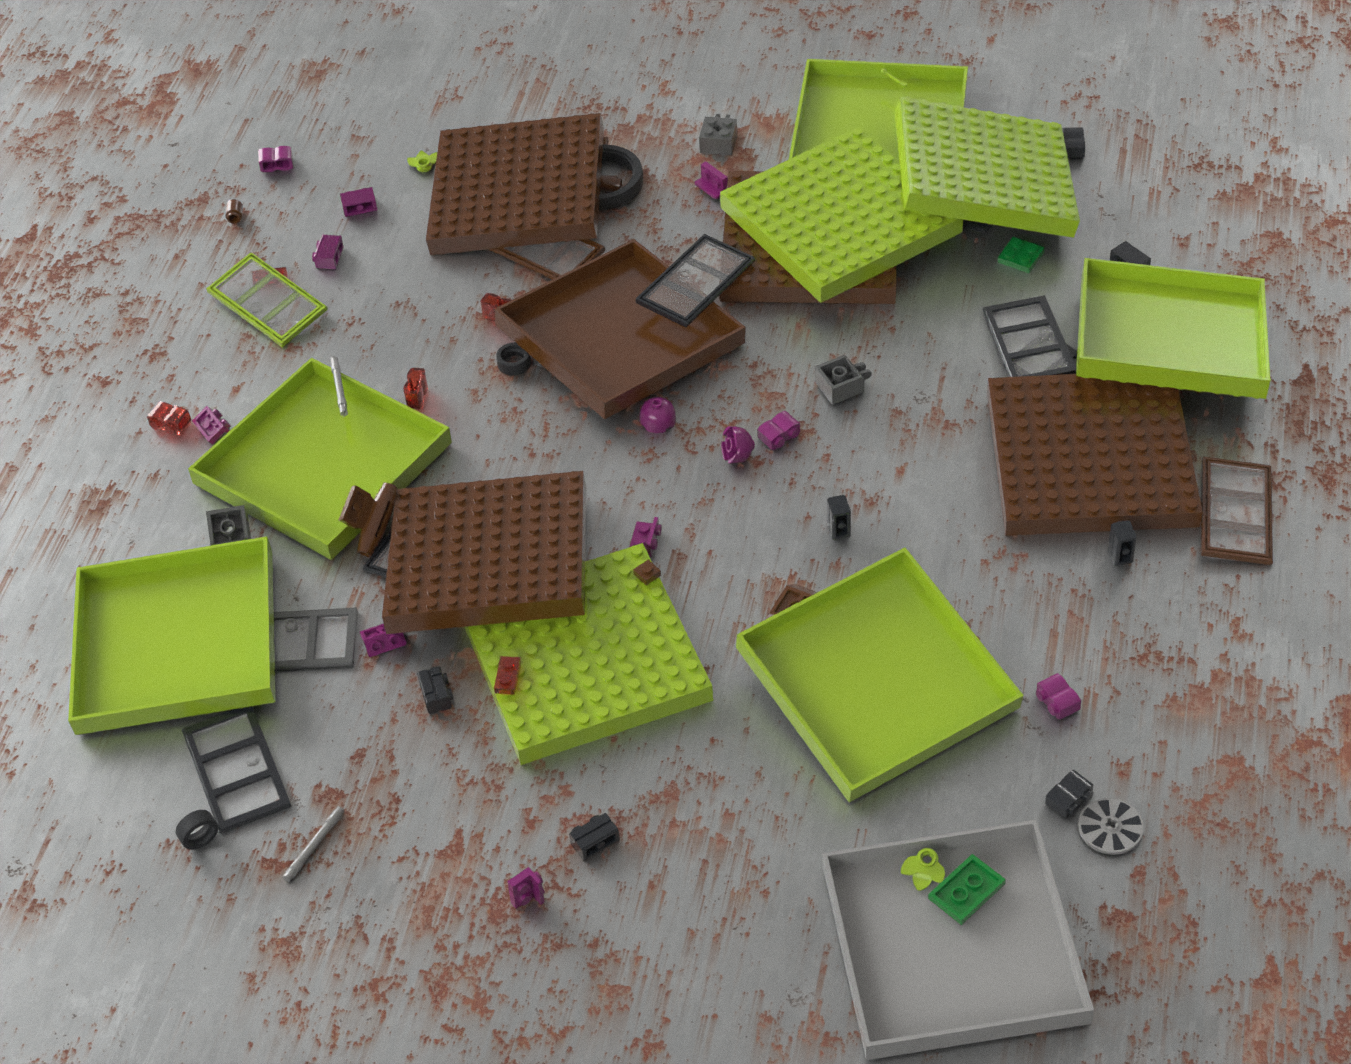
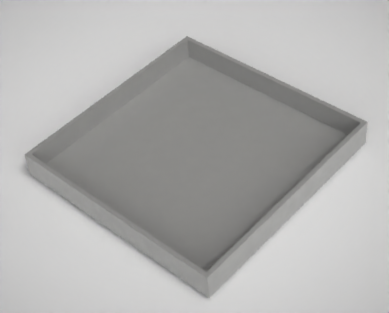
(944, 984)

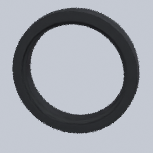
(632, 188)

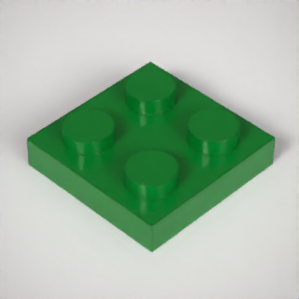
(1020, 255)

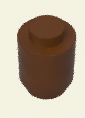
(610, 183)
(234, 211)

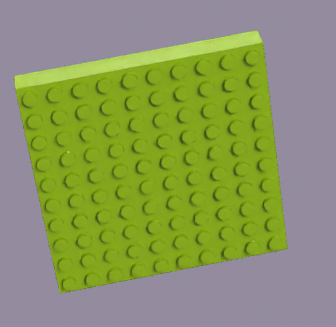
(855, 94)
(985, 167)
(835, 214)
(1173, 328)
(301, 457)
(172, 636)
(596, 669)
(878, 673)

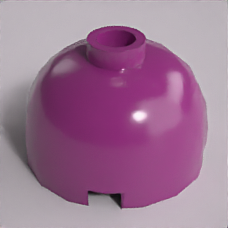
(657, 415)
(737, 444)

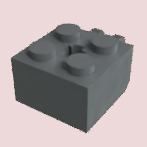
(718, 135)
(841, 378)
(221, 519)

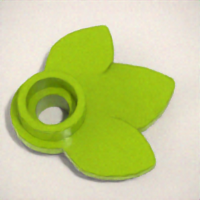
(423, 161)
(923, 872)

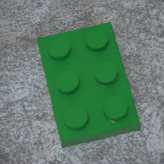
(966, 889)

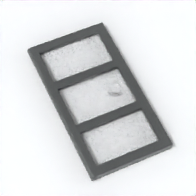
(315, 638)

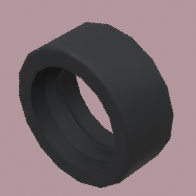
(516, 367)
(201, 837)

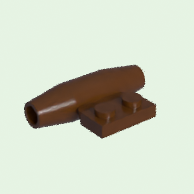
(369, 515)

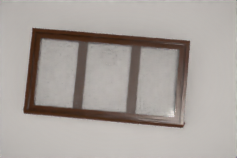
(553, 258)
(1236, 511)

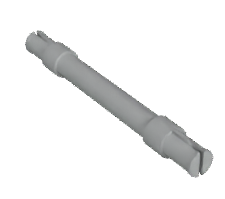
(342, 403)
(297, 864)

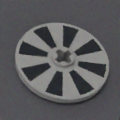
(1104, 838)

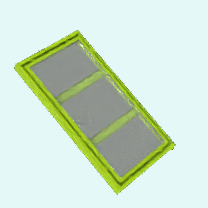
(266, 299)

